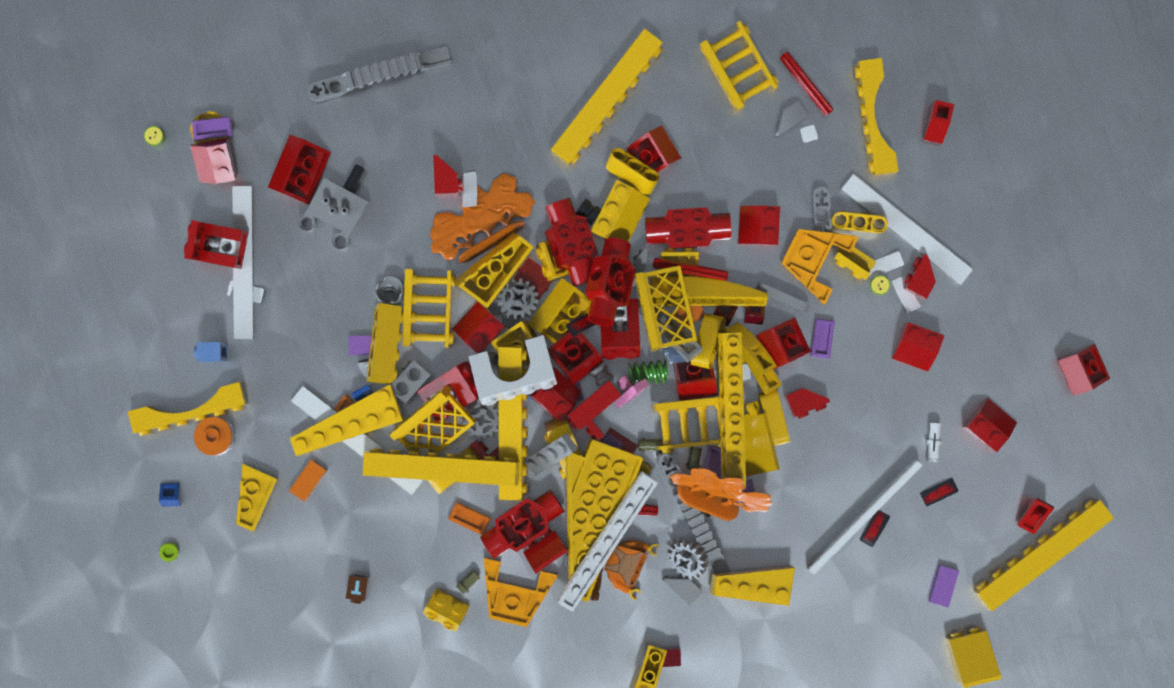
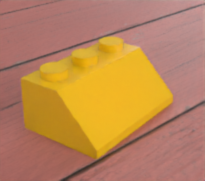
(620, 212)
(559, 309)

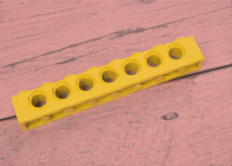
(731, 405)

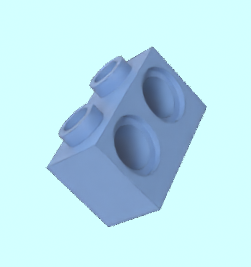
(211, 351)

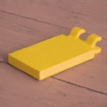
(759, 445)

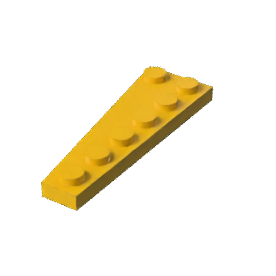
(359, 418)

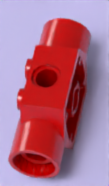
(688, 228)
(570, 241)
(610, 281)
(522, 524)

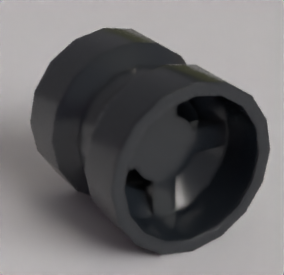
(588, 211)

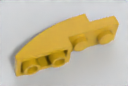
(757, 359)
(651, 668)

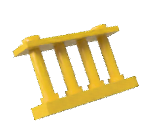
(728, 83)
(411, 317)
(682, 409)

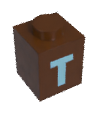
(357, 588)

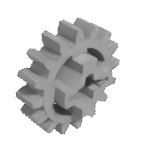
(523, 294)
(480, 428)
(688, 559)

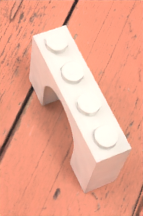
(539, 376)

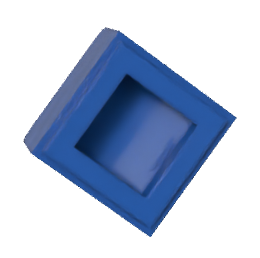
(362, 392)
(169, 494)

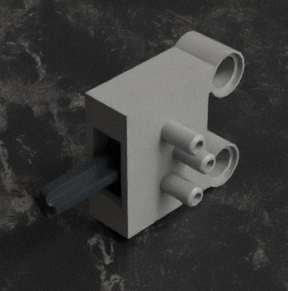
(337, 207)

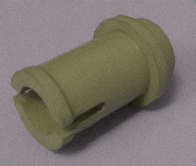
(648, 444)
(694, 458)
(468, 581)

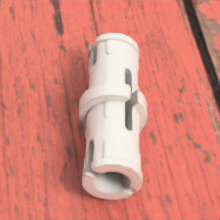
(934, 455)

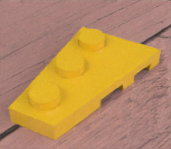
(254, 495)

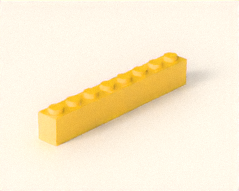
(606, 97)
(512, 418)
(441, 468)
(1043, 554)

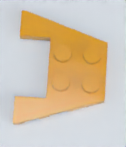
(808, 254)
(513, 602)

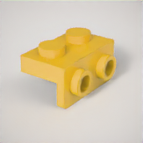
(687, 256)
(856, 261)
(549, 267)
(445, 610)

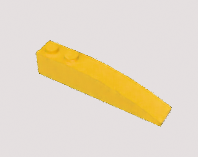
(708, 292)

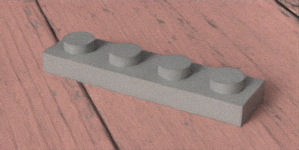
(688, 350)
(551, 454)

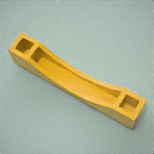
(882, 157)
(149, 418)

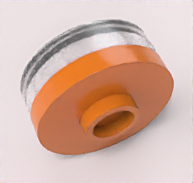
(214, 436)

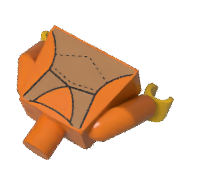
(626, 565)

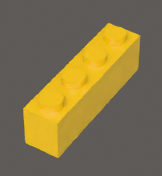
(384, 343)

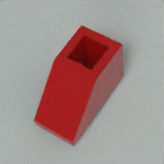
(938, 121)
(922, 278)
(803, 401)

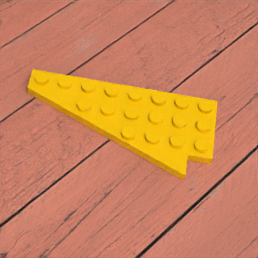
(594, 491)

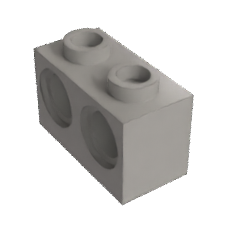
(413, 385)

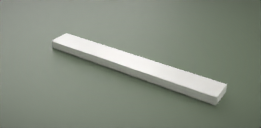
(907, 229)
(244, 278)
(320, 410)
(864, 516)
(607, 541)

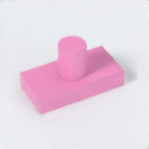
(630, 391)

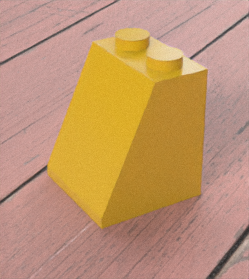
(973, 657)

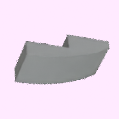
(640, 261)

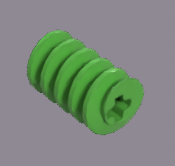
(651, 372)

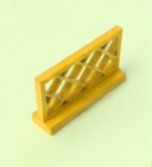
(648, 310)
(424, 411)

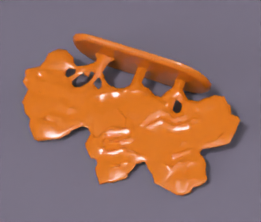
(483, 217)
(718, 496)

